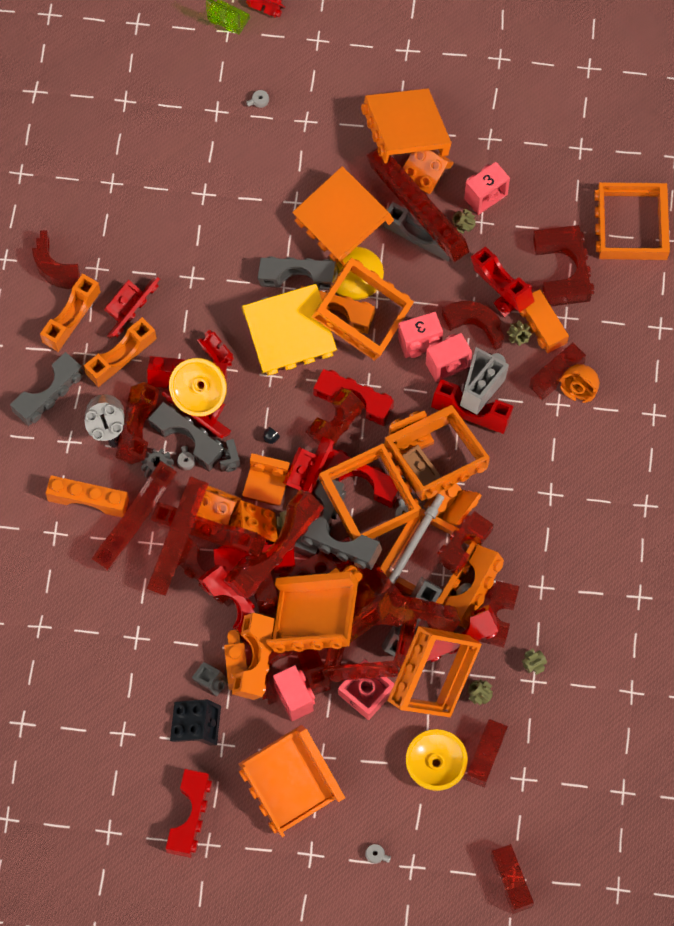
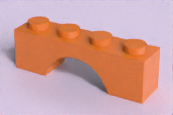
(81, 298)
(357, 313)
(105, 365)
(70, 491)
(486, 566)
(256, 631)

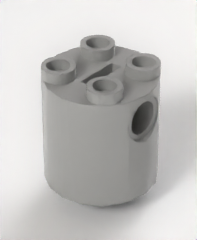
(104, 427)

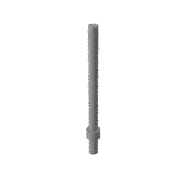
(430, 513)

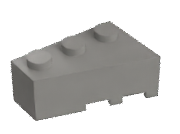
(483, 380)

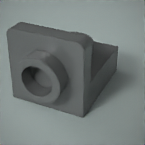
(232, 461)
(210, 678)

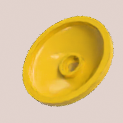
(352, 284)
(187, 392)
(438, 746)

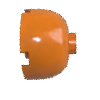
(580, 382)

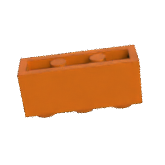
(545, 323)

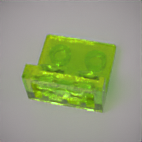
(226, 16)

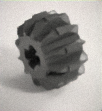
(154, 458)

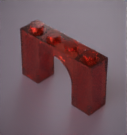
(567, 241)

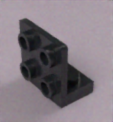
(196, 721)

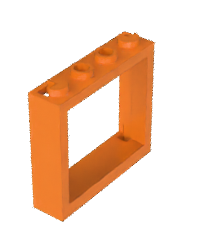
(633, 189)
(347, 332)
(424, 427)
(395, 473)
(391, 559)
(415, 663)

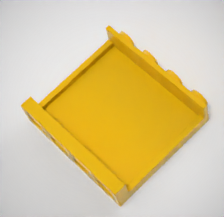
(286, 331)

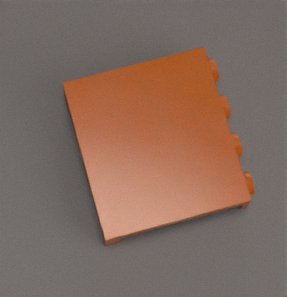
(405, 123)
(340, 215)
(314, 612)
(290, 780)

